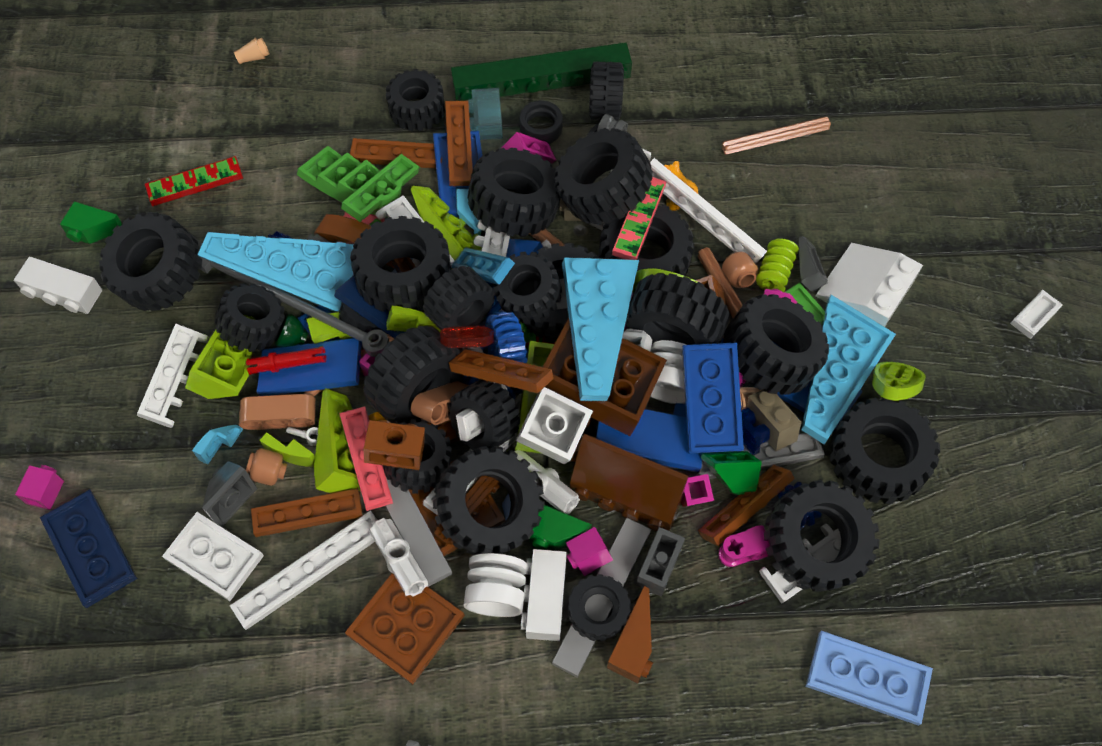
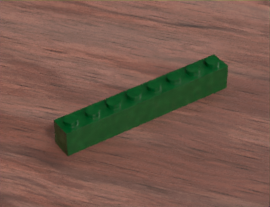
(537, 71)

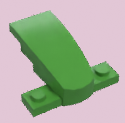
(356, 184)

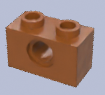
(403, 455)

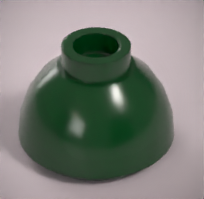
(291, 333)

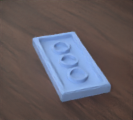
(869, 677)

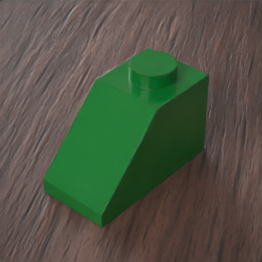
(88, 223)
(734, 470)
(556, 529)

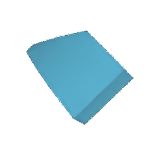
(464, 210)
(213, 439)

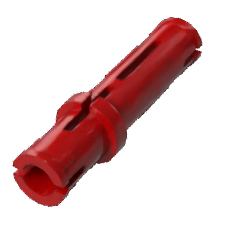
(275, 361)

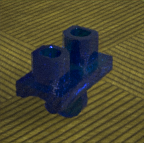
(753, 436)

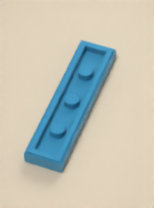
(486, 265)

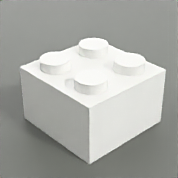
(554, 425)

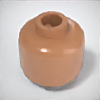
(740, 270)
(266, 466)

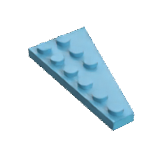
(292, 265)
(597, 309)
(854, 351)

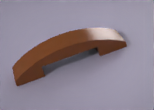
(342, 229)

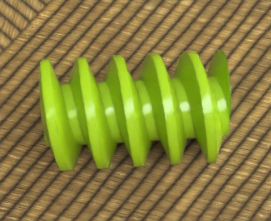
(777, 264)

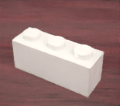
(58, 285)
(544, 595)

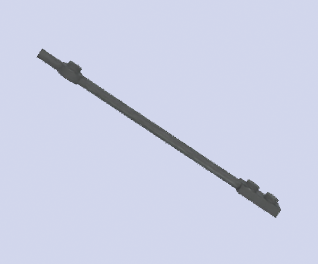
(371, 348)

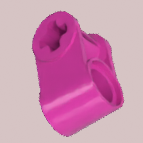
(748, 544)

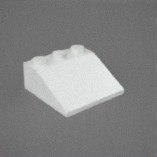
(871, 281)

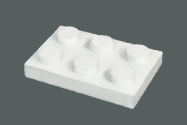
(213, 556)

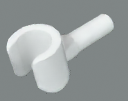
(304, 434)

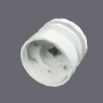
(671, 380)
(495, 585)

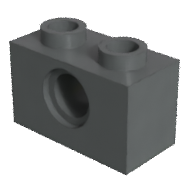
(660, 561)

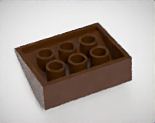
(631, 387)
(627, 483)

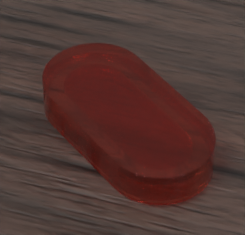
(466, 336)

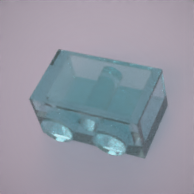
(486, 112)

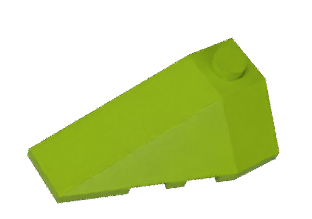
(435, 212)
(219, 369)
(333, 460)

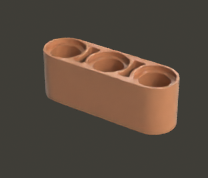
(433, 404)
(277, 412)

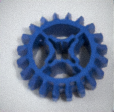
(508, 337)

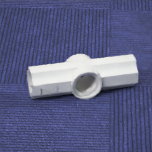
(554, 490)
(404, 567)

